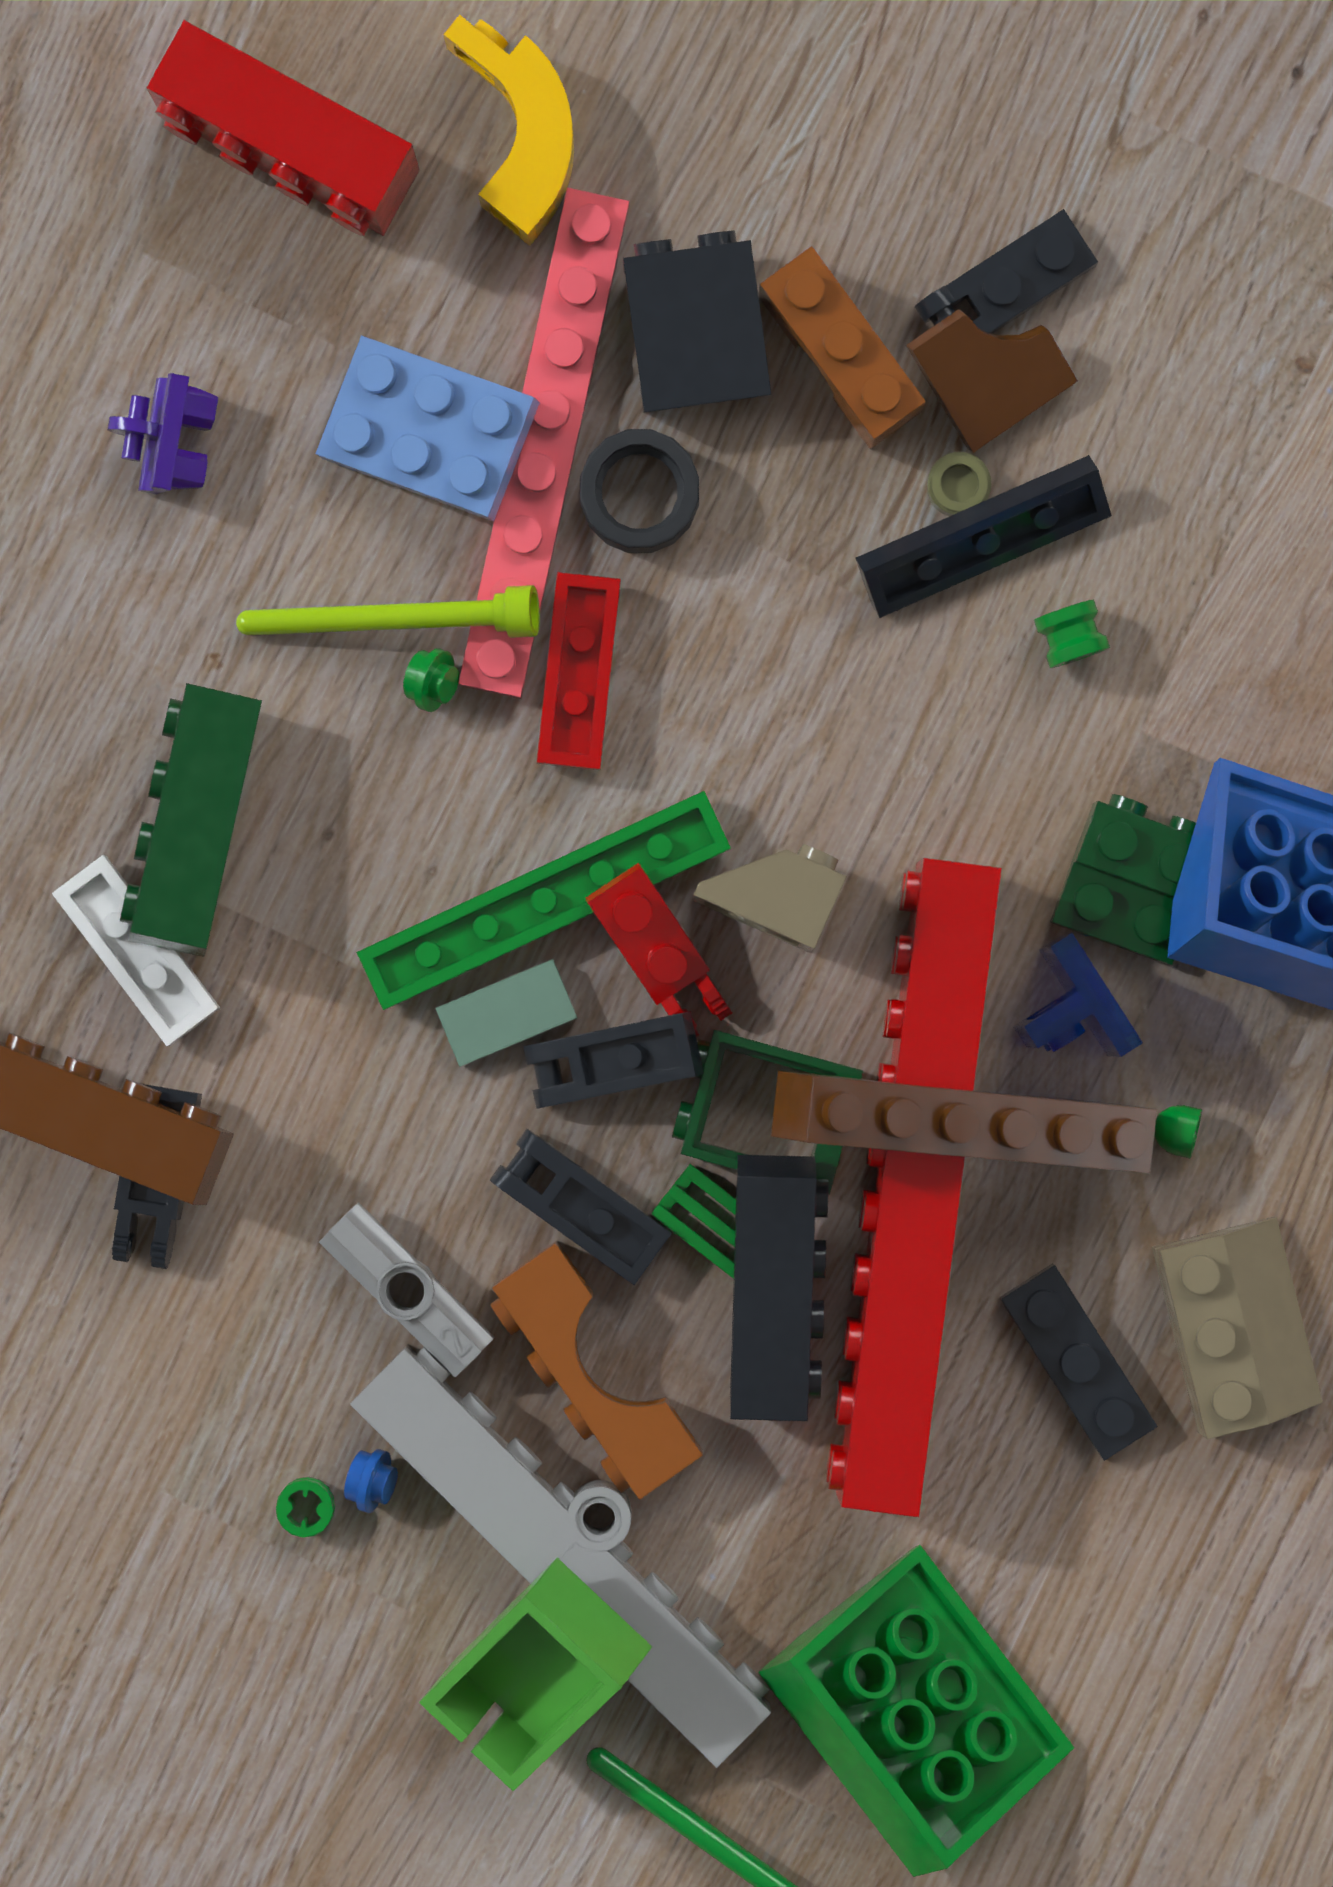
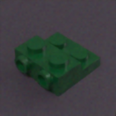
(1125, 878)

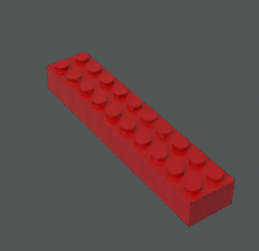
(915, 1194)

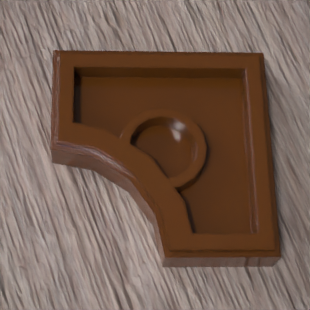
(989, 378)

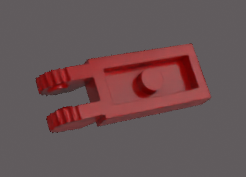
(654, 941)

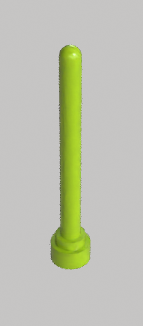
(511, 611)

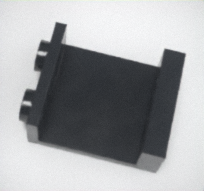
(696, 322)

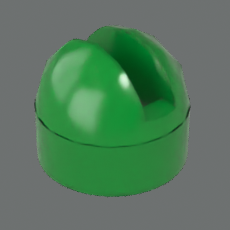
(1178, 1129)

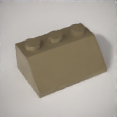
(778, 894)
(1237, 1327)

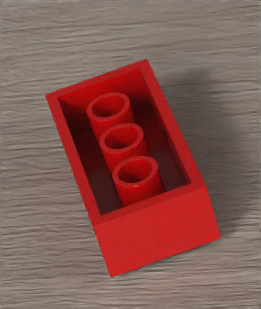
(282, 129)

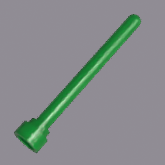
(684, 1820)

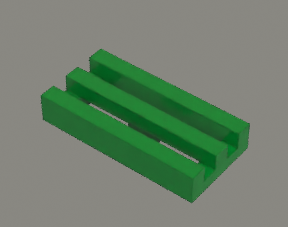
(678, 1194)

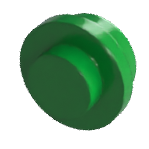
(431, 679)

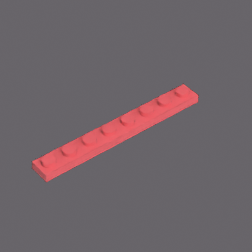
(560, 380)

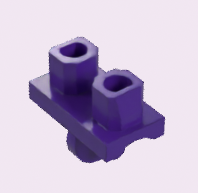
(172, 407)

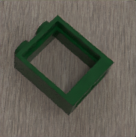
(692, 1117)

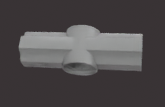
(437, 1320)

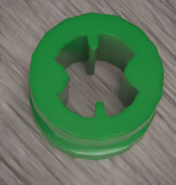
(286, 1504)

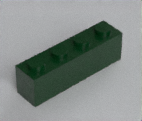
(193, 820)

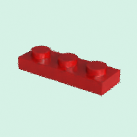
(578, 671)

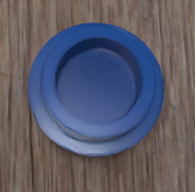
(370, 1480)

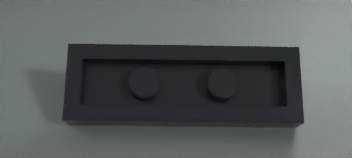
(1078, 1362)

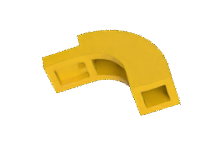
(540, 164)

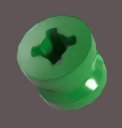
(1071, 633)

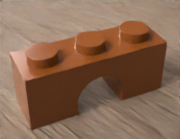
(843, 346)

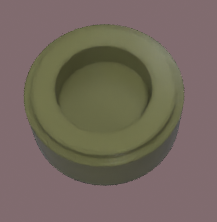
(958, 483)

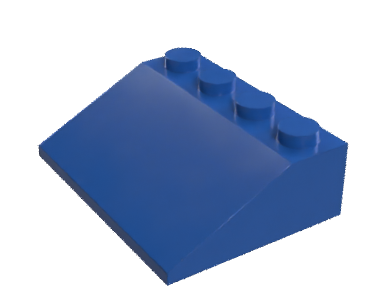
(1259, 885)

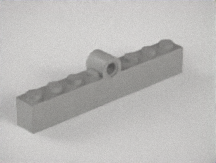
(533, 1524)

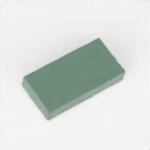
(506, 1013)

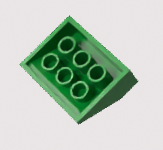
(924, 1766)

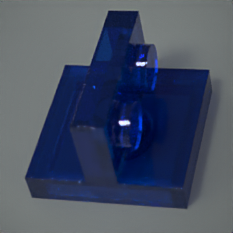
(1084, 999)

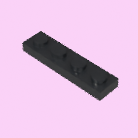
(984, 536)

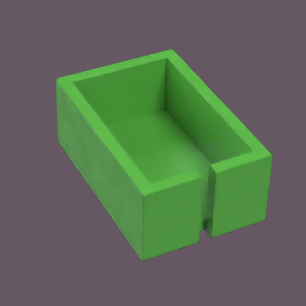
(545, 1664)

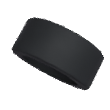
(660, 447)

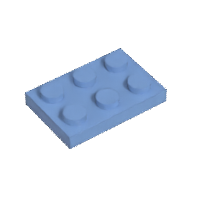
(427, 428)

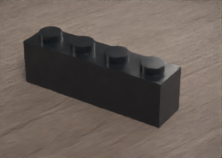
(775, 1287)

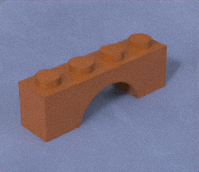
(642, 1438)

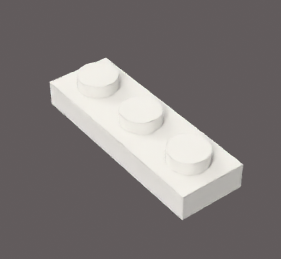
(151, 975)

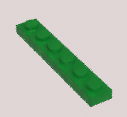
(539, 901)

